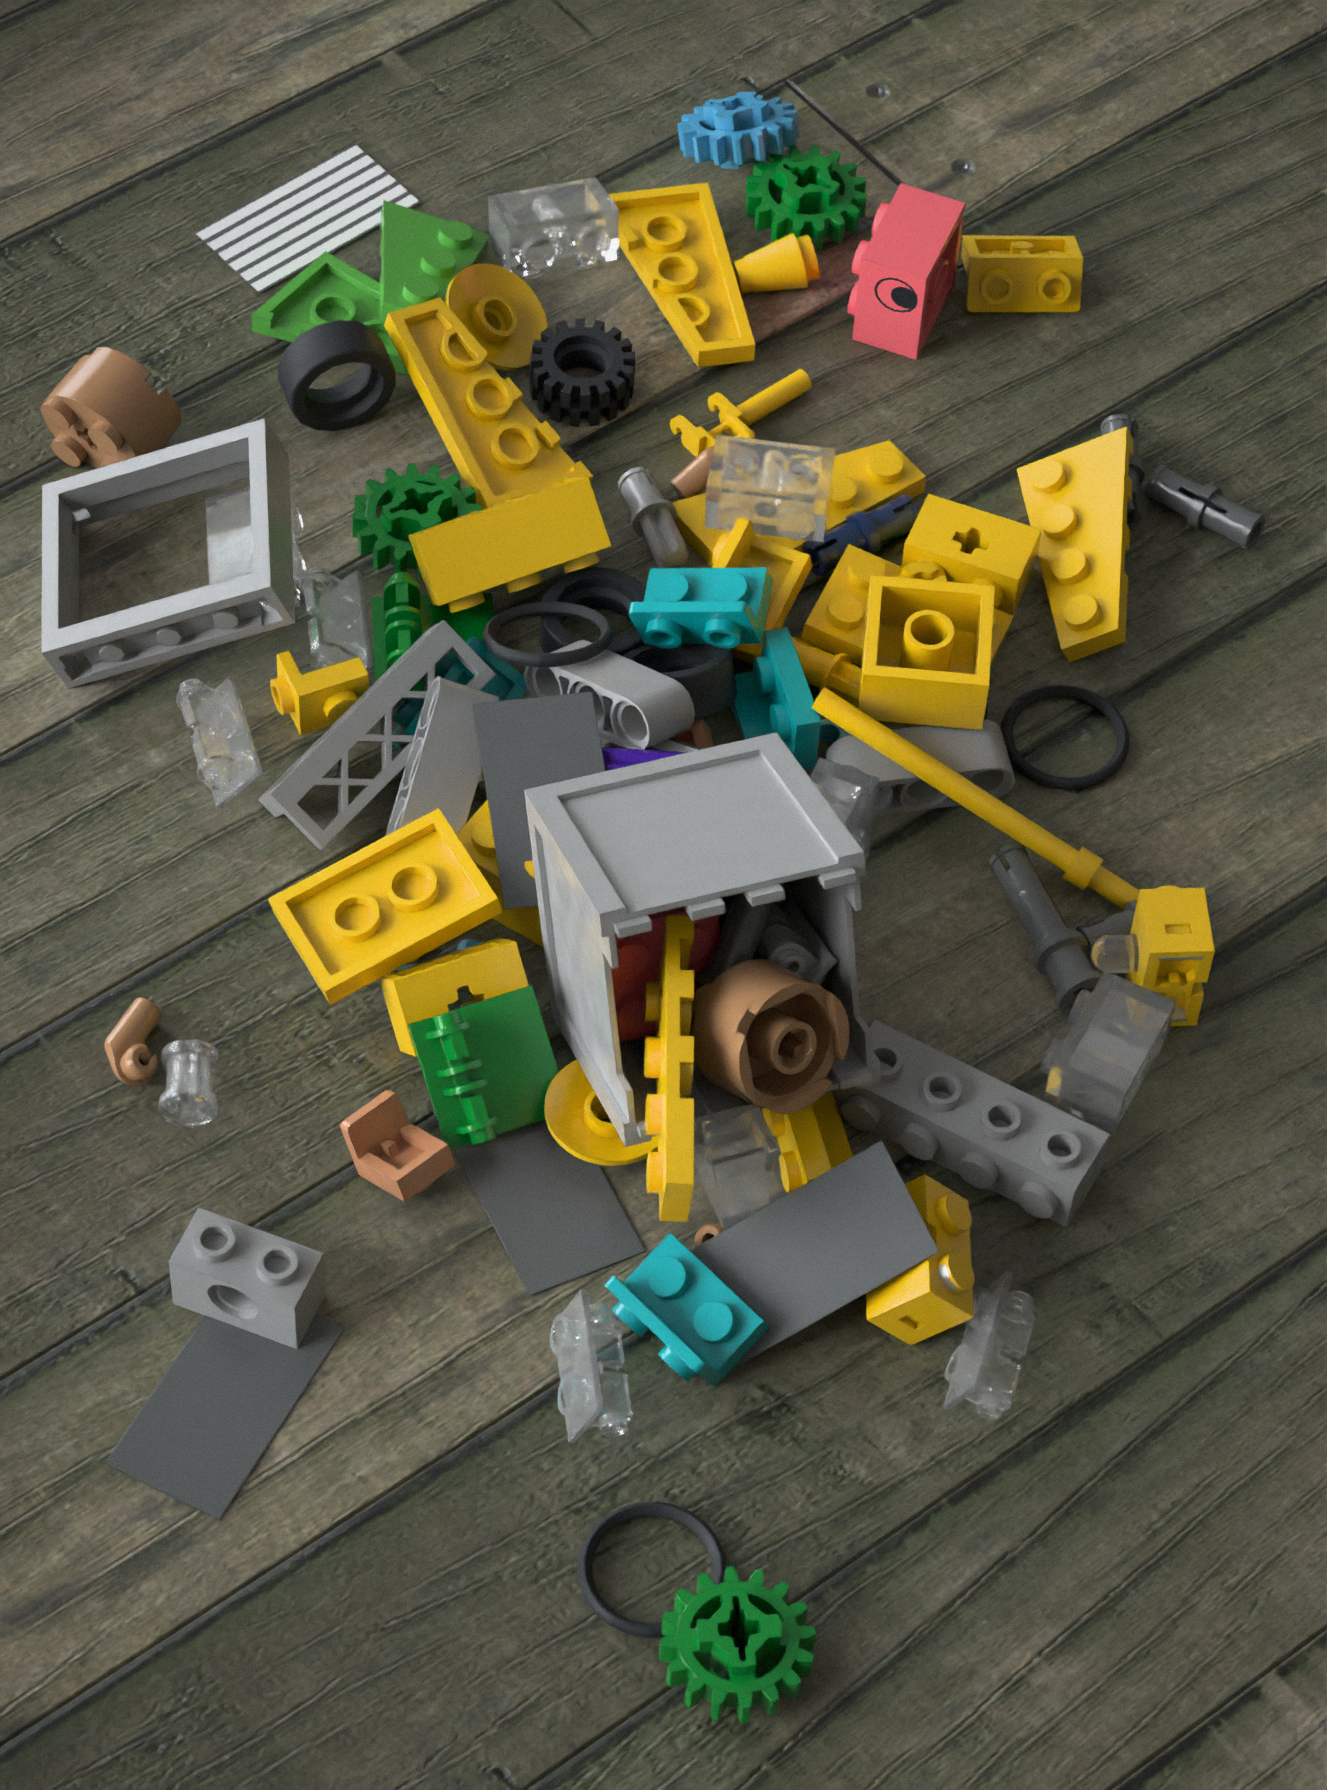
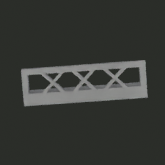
(352, 729)

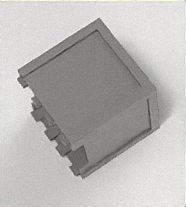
(687, 838)

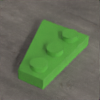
(422, 256)

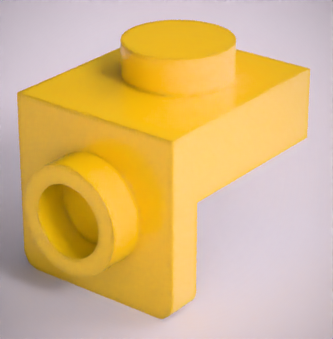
(318, 696)

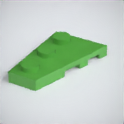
(323, 294)

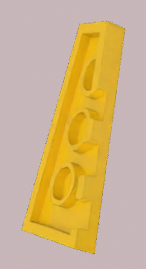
(686, 266)
(475, 410)
(860, 483)
(1082, 513)
(671, 1061)

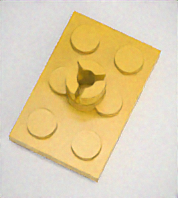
(840, 612)
(385, 906)

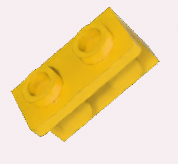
(1022, 273)

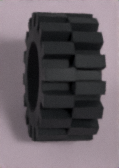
(582, 396)

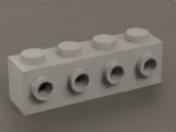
(977, 1127)

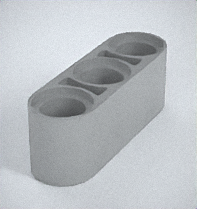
(630, 700)
(970, 752)
(442, 757)

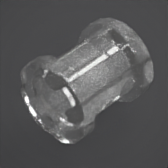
(189, 1083)

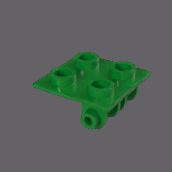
(405, 616)
(486, 1066)

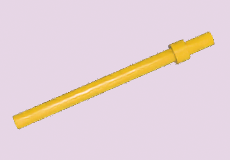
(1080, 867)

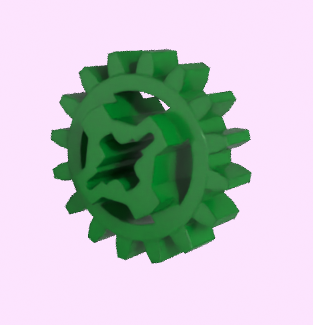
(806, 196)
(406, 507)
(707, 1654)

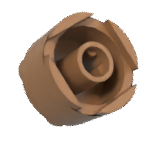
(108, 411)
(768, 1035)

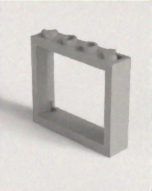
(188, 619)

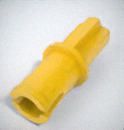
(829, 671)

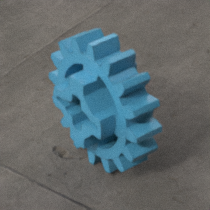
(738, 130)

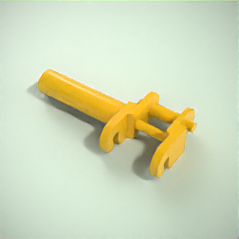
(736, 419)

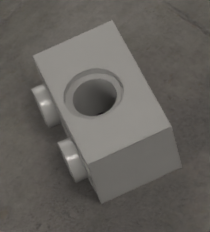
(247, 1278)

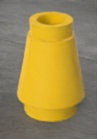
(778, 266)

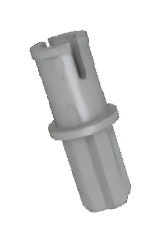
(653, 517)

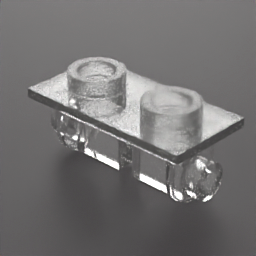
(339, 618)
(220, 737)
(584, 1343)
(976, 1368)

